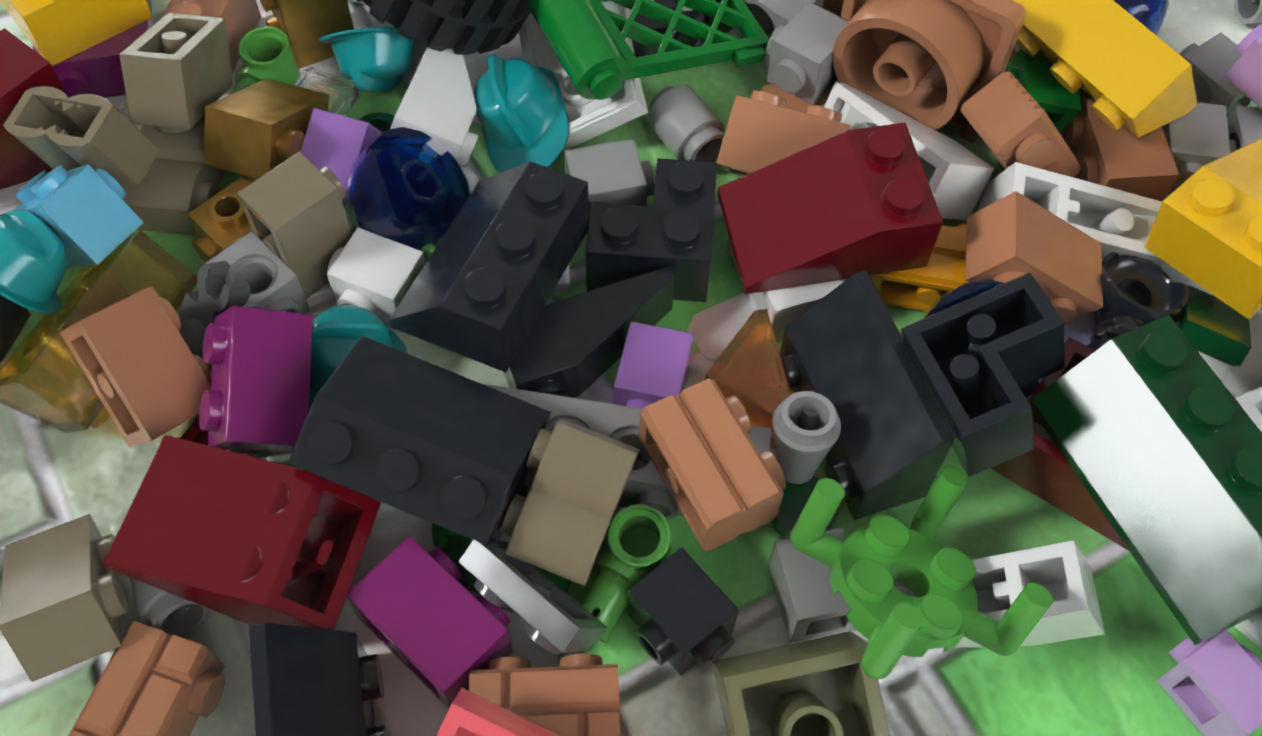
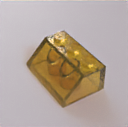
(42, 372)

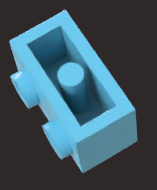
(82, 210)

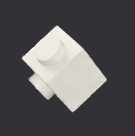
(373, 273)

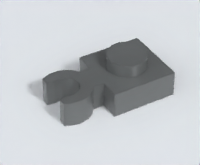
(208, 302)

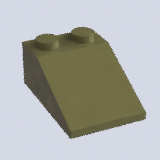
(801, 690)

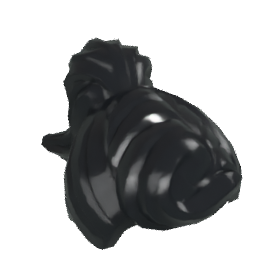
(1133, 296)

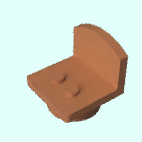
(926, 53)

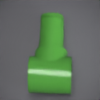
(265, 55)
(620, 570)

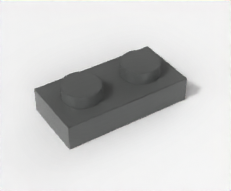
(552, 614)

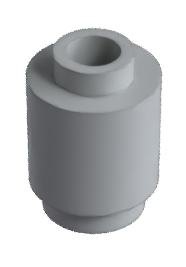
(686, 124)

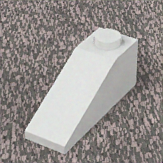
(441, 104)
(951, 169)
(1106, 214)
(1057, 568)

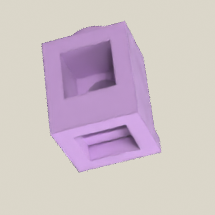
(1217, 685)

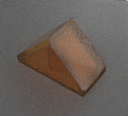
(753, 371)

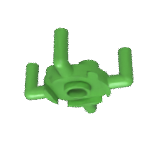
(938, 577)

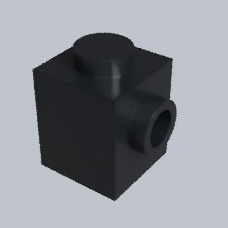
(681, 614)

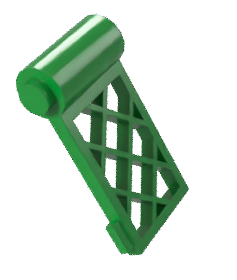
(599, 60)

